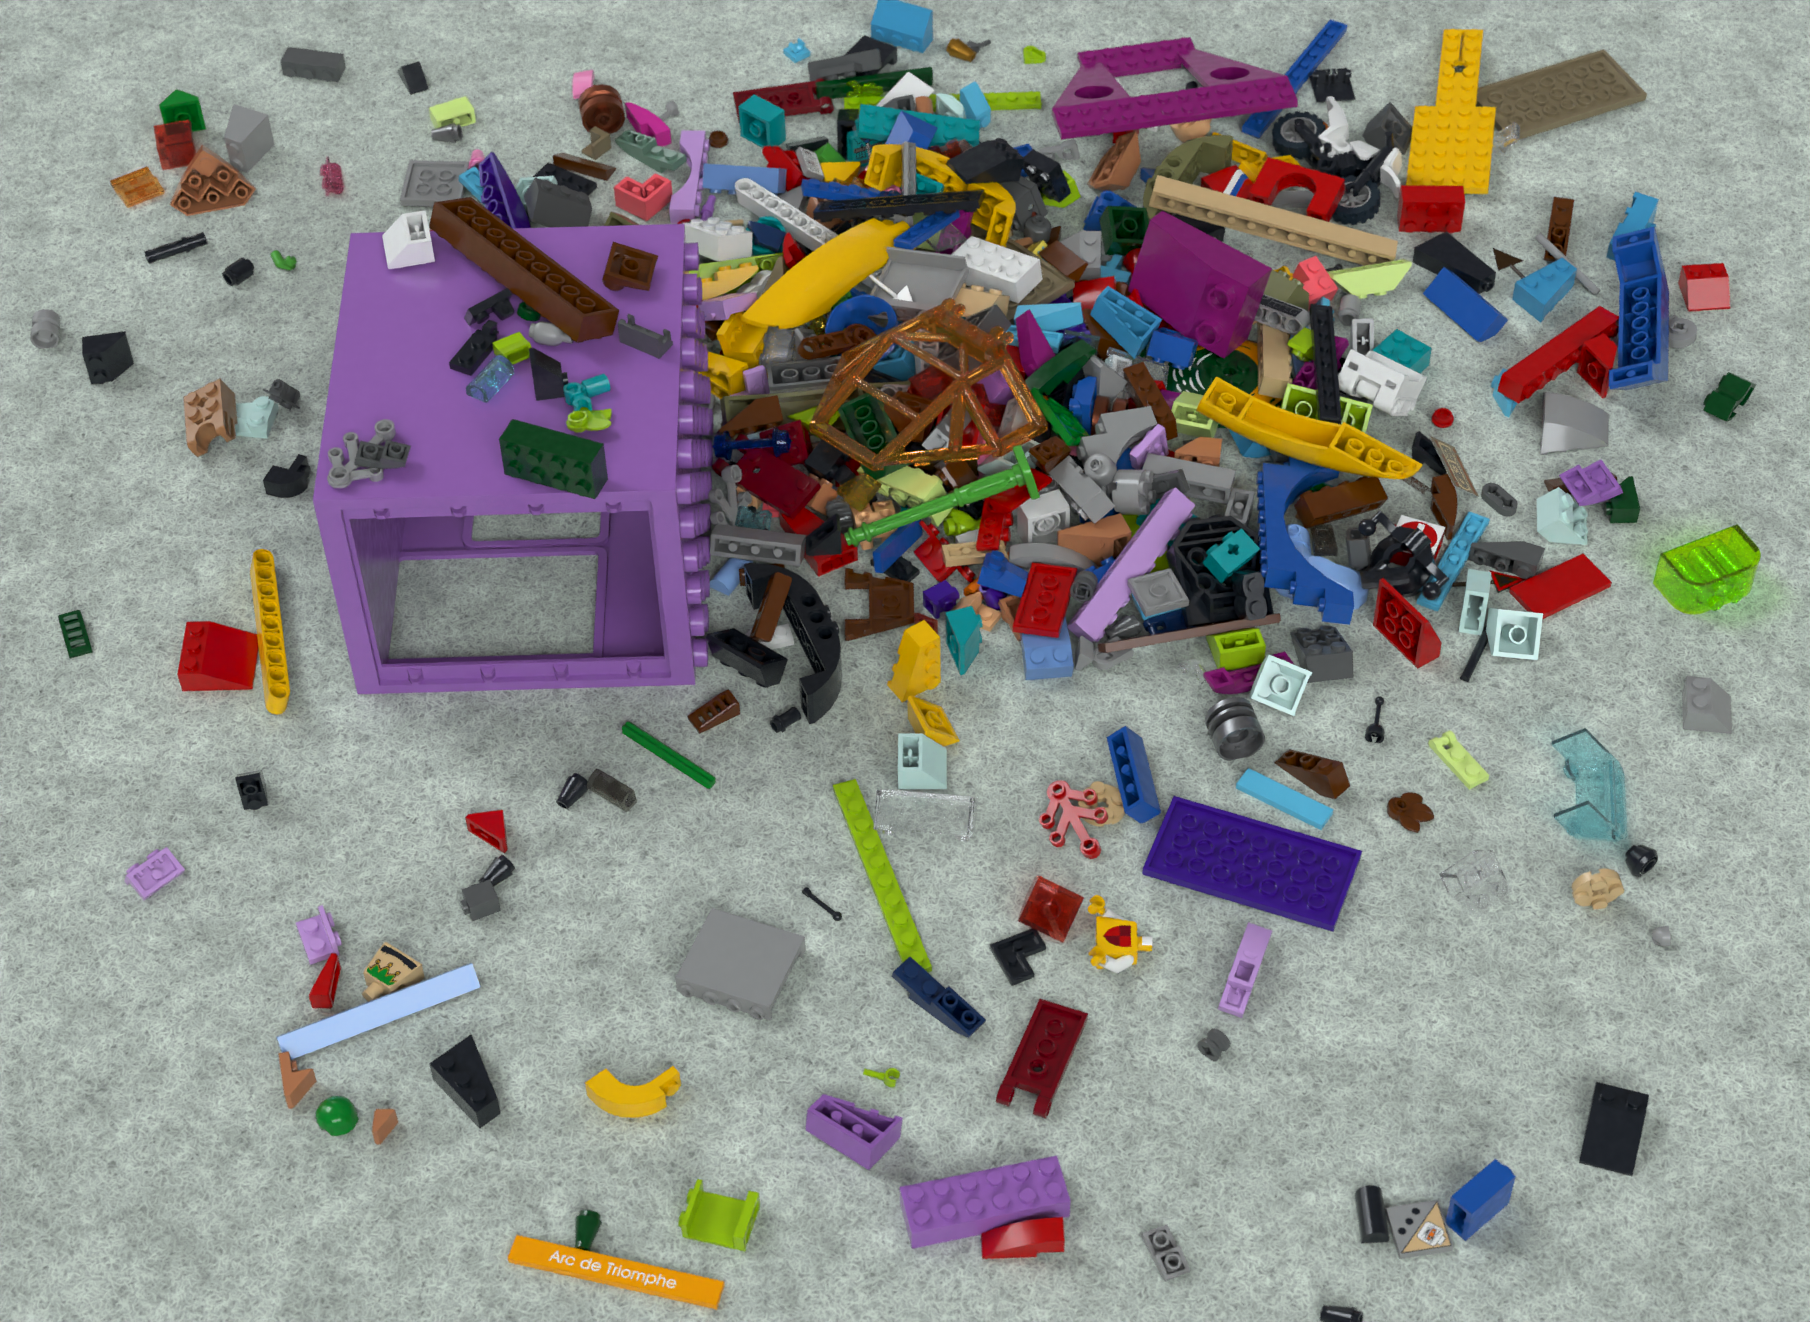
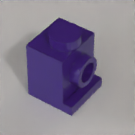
(940, 598)

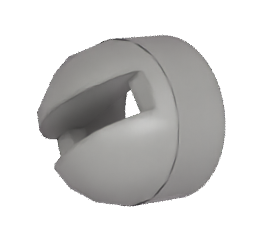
(1661, 936)

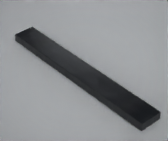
(1325, 364)

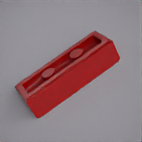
(1014, 497)

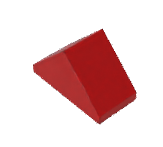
(489, 827)

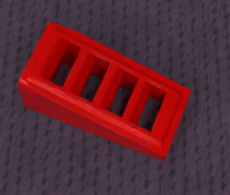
(324, 989)

